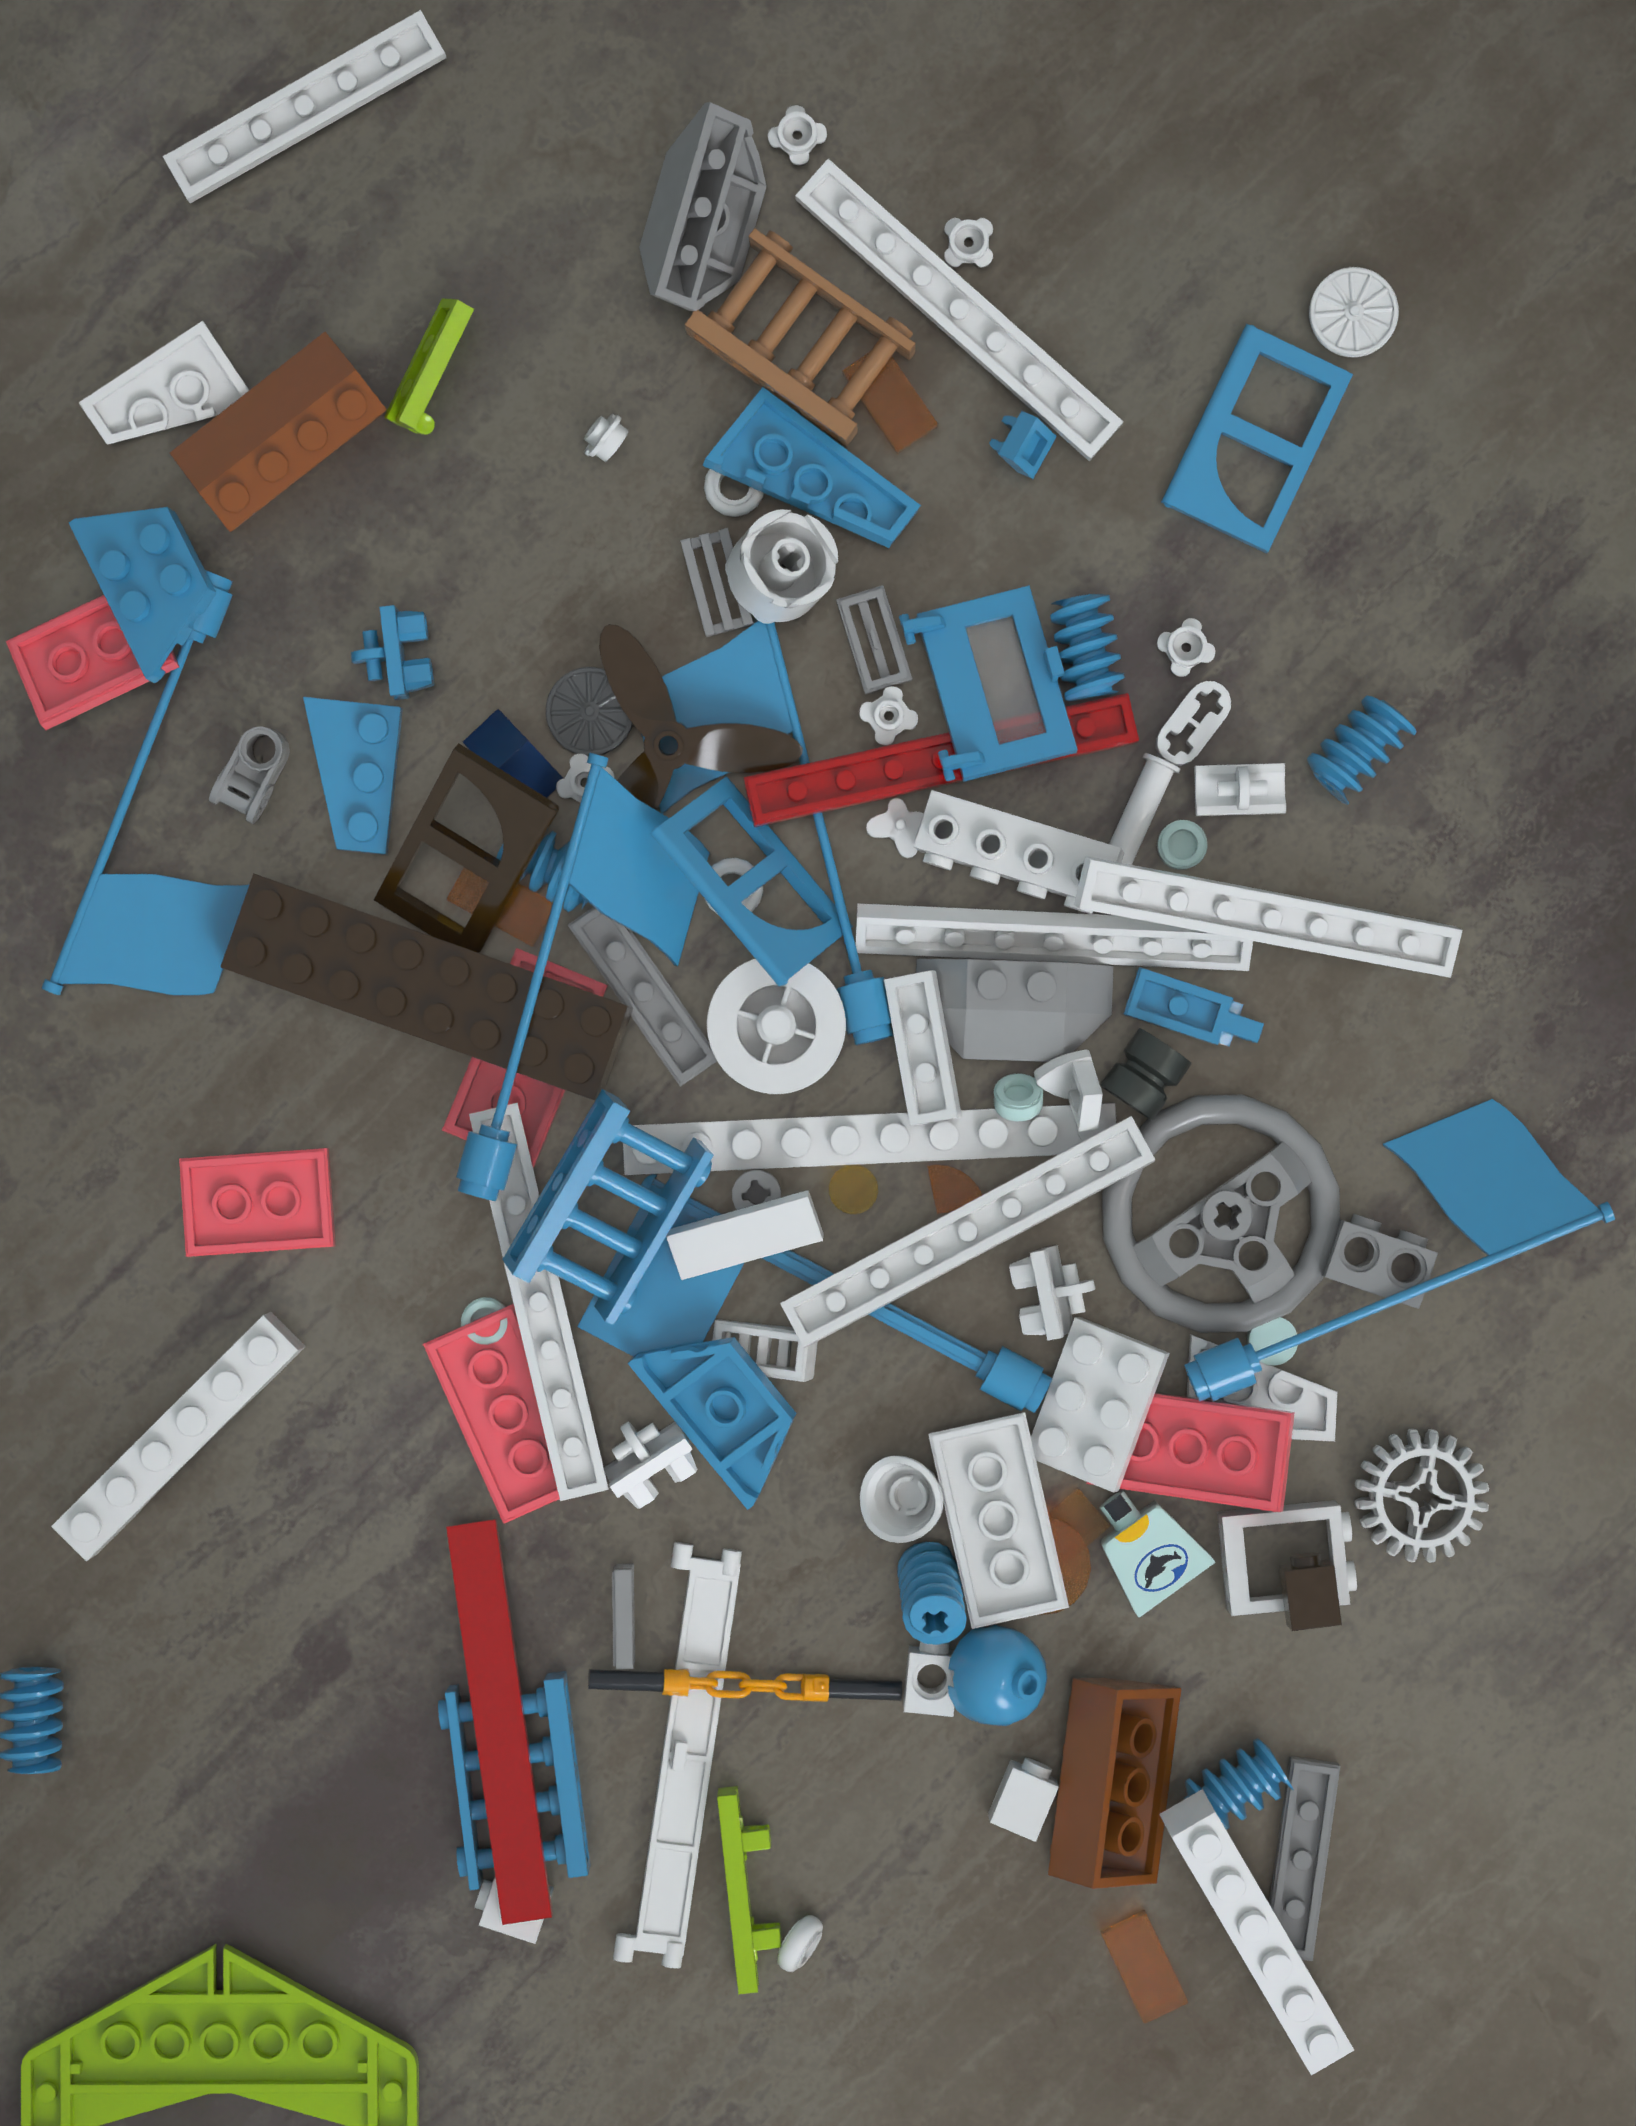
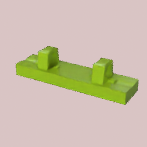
(746, 1935)

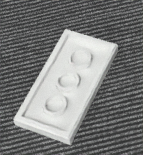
(998, 1520)

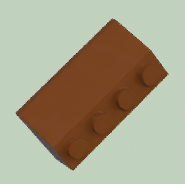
(278, 432)
(1114, 1782)

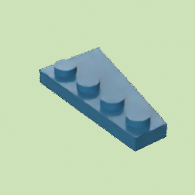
(803, 466)

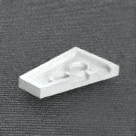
(168, 389)
(1280, 1390)

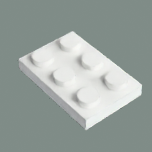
(1097, 1404)

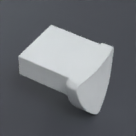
(1074, 1079)

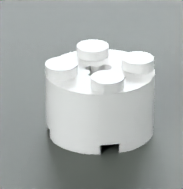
(761, 582)

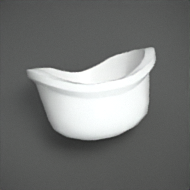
(900, 1499)

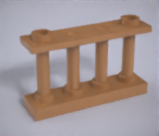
(796, 386)

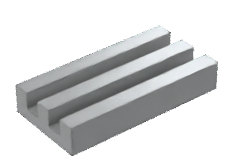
(706, 541)
(886, 680)
(623, 1616)

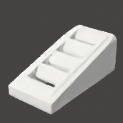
(805, 1356)

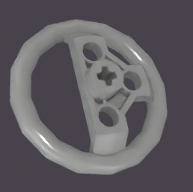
(1272, 1287)

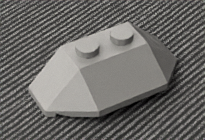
(703, 210)
(1020, 1006)

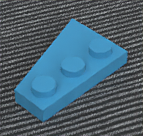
(357, 768)

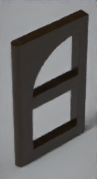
(523, 821)

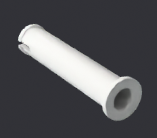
(1142, 806)

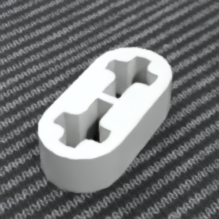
(1202, 731)

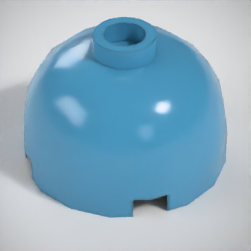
(997, 1676)

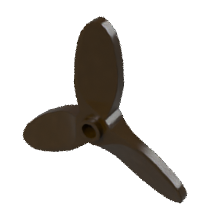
(649, 707)

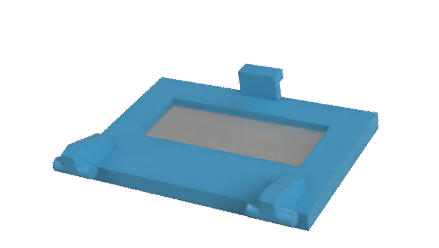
(994, 683)

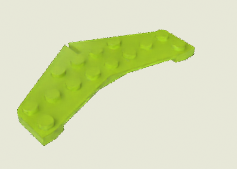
(251, 2040)

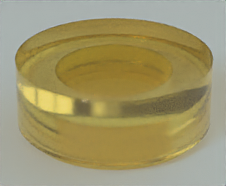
(853, 1189)

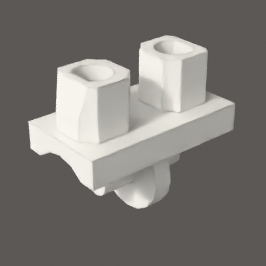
(1240, 789)
(1057, 1291)
(645, 1455)

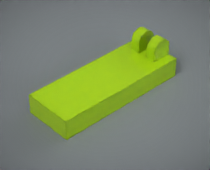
(428, 366)

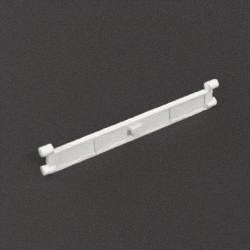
(685, 1760)

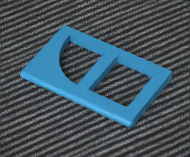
(1196, 483)
(776, 949)

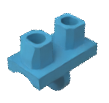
(403, 675)

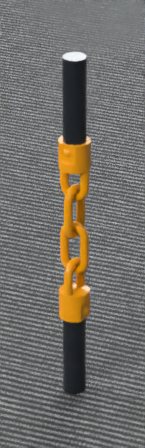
(678, 1682)

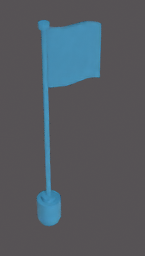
(751, 686)
(624, 877)
(152, 927)
(1489, 1185)

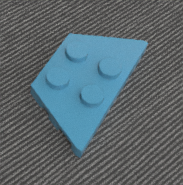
(147, 579)
(722, 1408)

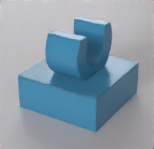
(1025, 444)

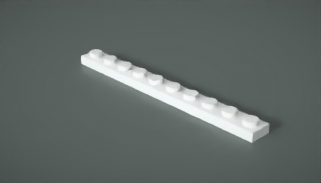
(868, 1139)

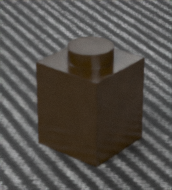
(1310, 1592)

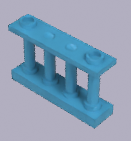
(583, 1167)
(555, 1751)

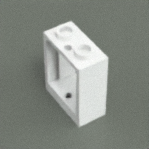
(1234, 1557)

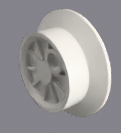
(775, 1034)

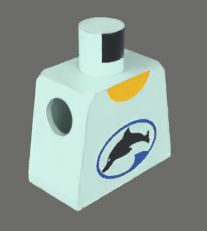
(1149, 1552)

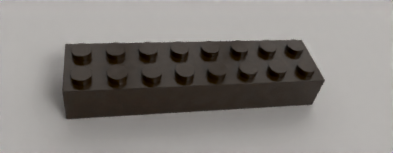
(424, 986)

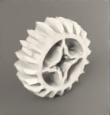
(1419, 1516)

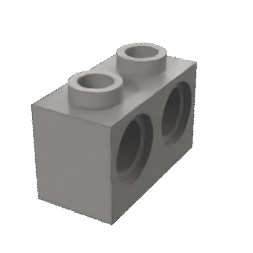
(1375, 1271)

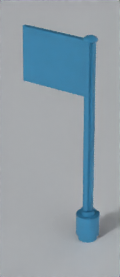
(681, 1313)

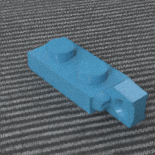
(1189, 1009)

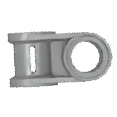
(249, 775)

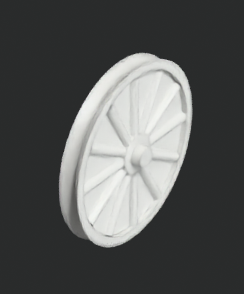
(1353, 312)

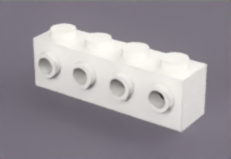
(1007, 847)

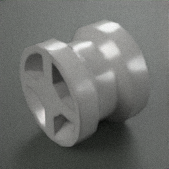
(755, 1187)

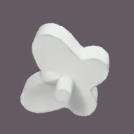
(898, 825)

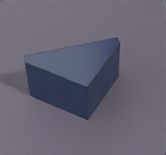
(513, 753)

